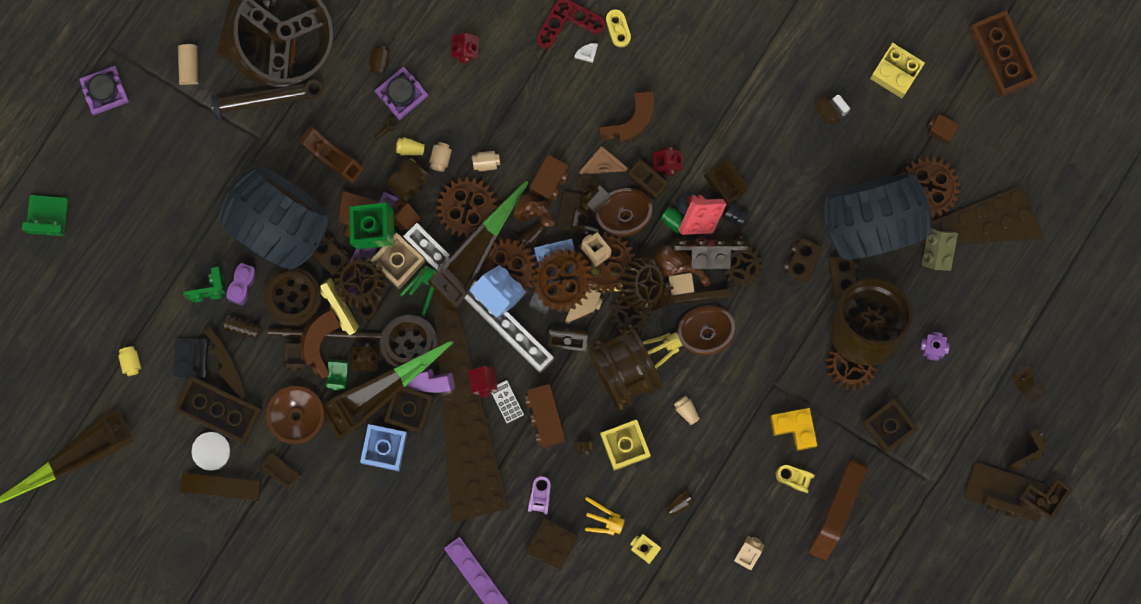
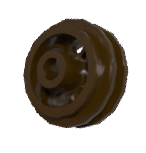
(279, 281)
(406, 324)

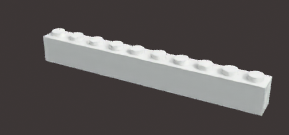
(504, 324)

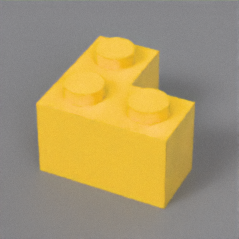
(797, 422)

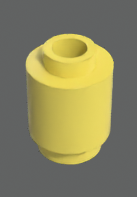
(129, 361)

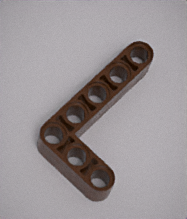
(839, 510)

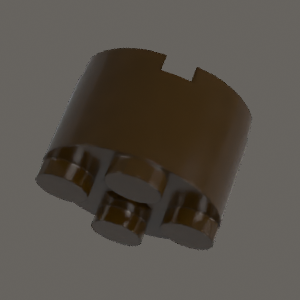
(408, 180)

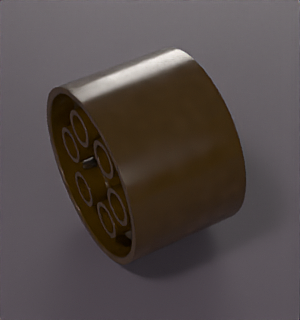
(873, 296)

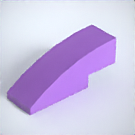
(429, 383)

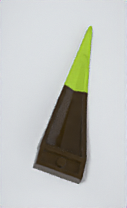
(94, 444)

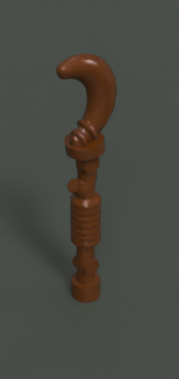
(292, 55)

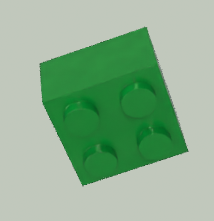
(371, 226)

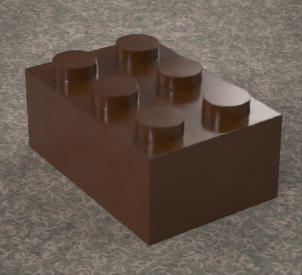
(544, 416)

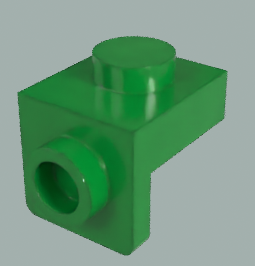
(337, 374)

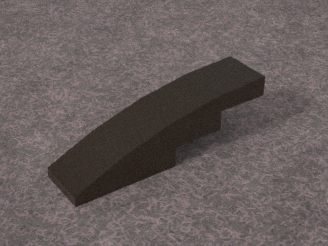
(229, 370)
(220, 486)

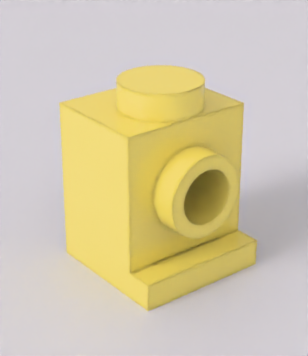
(652, 550)

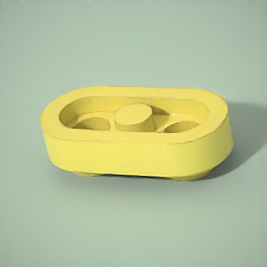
(618, 29)

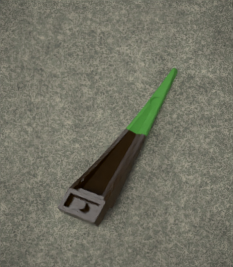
(461, 267)
(355, 407)

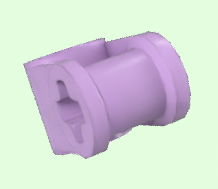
(540, 497)

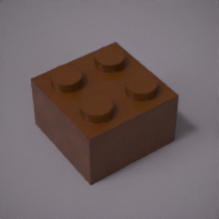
(549, 179)

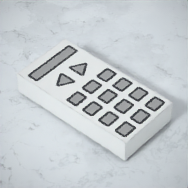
(507, 402)

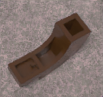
(637, 124)
(330, 155)
(311, 338)

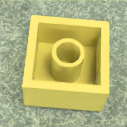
(625, 445)

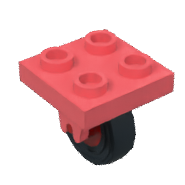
(700, 214)

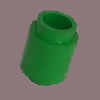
(673, 219)

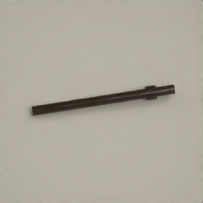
(287, 332)

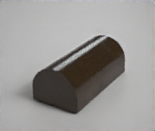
(567, 339)

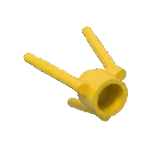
(614, 523)

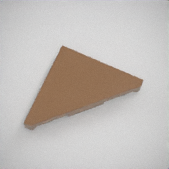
(603, 162)

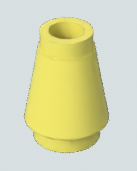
(409, 147)

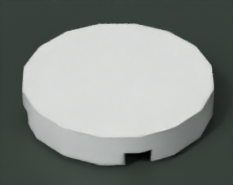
(211, 451)

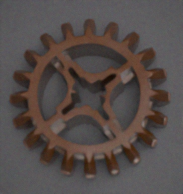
(843, 379)

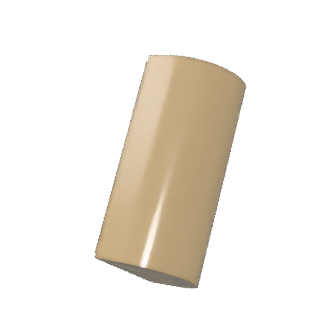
(188, 64)

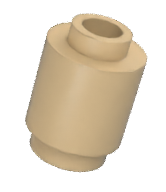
(440, 157)
(485, 161)

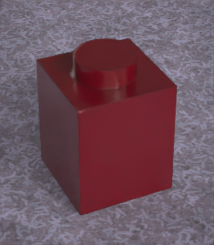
(483, 381)

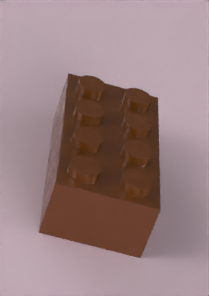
(1003, 54)

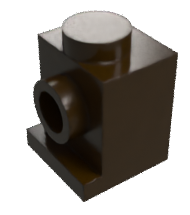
(593, 197)

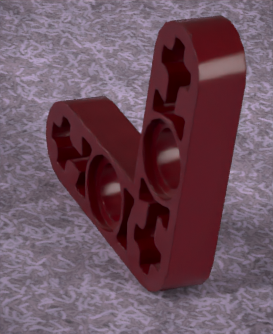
(568, 15)

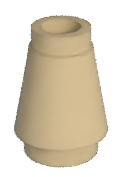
(686, 409)

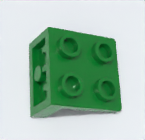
(46, 215)
(218, 288)

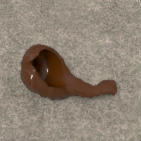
(532, 205)
(676, 262)

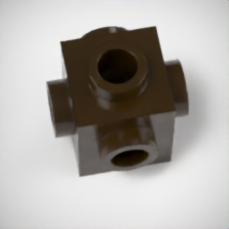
(364, 358)

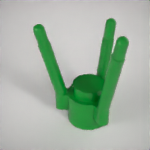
(423, 276)

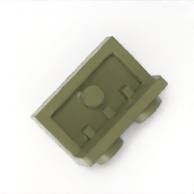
(939, 250)

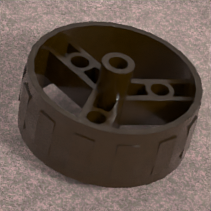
(279, 34)

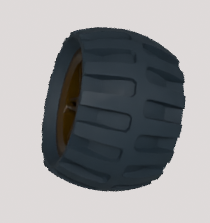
(877, 216)
(274, 217)

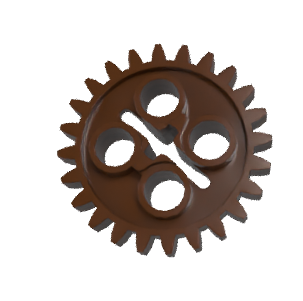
(931, 170)
(450, 204)
(513, 252)
(562, 262)
(605, 279)

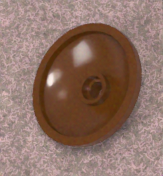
(623, 205)
(704, 323)
(285, 405)

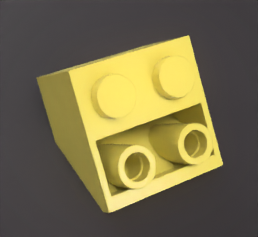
(897, 70)

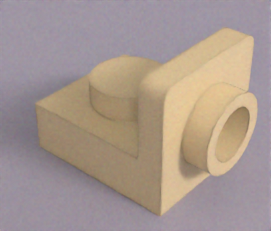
(749, 552)

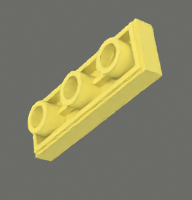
(339, 308)

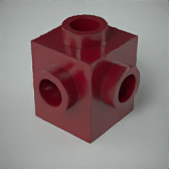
(464, 47)
(667, 161)

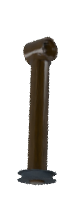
(263, 98)

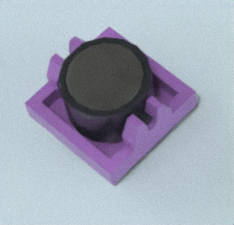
(103, 90)
(401, 93)

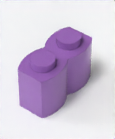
(243, 279)

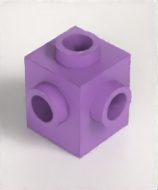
(931, 352)

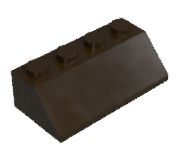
(250, 41)

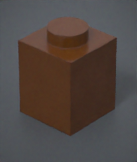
(942, 128)
(404, 216)

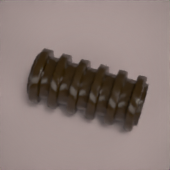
(242, 327)

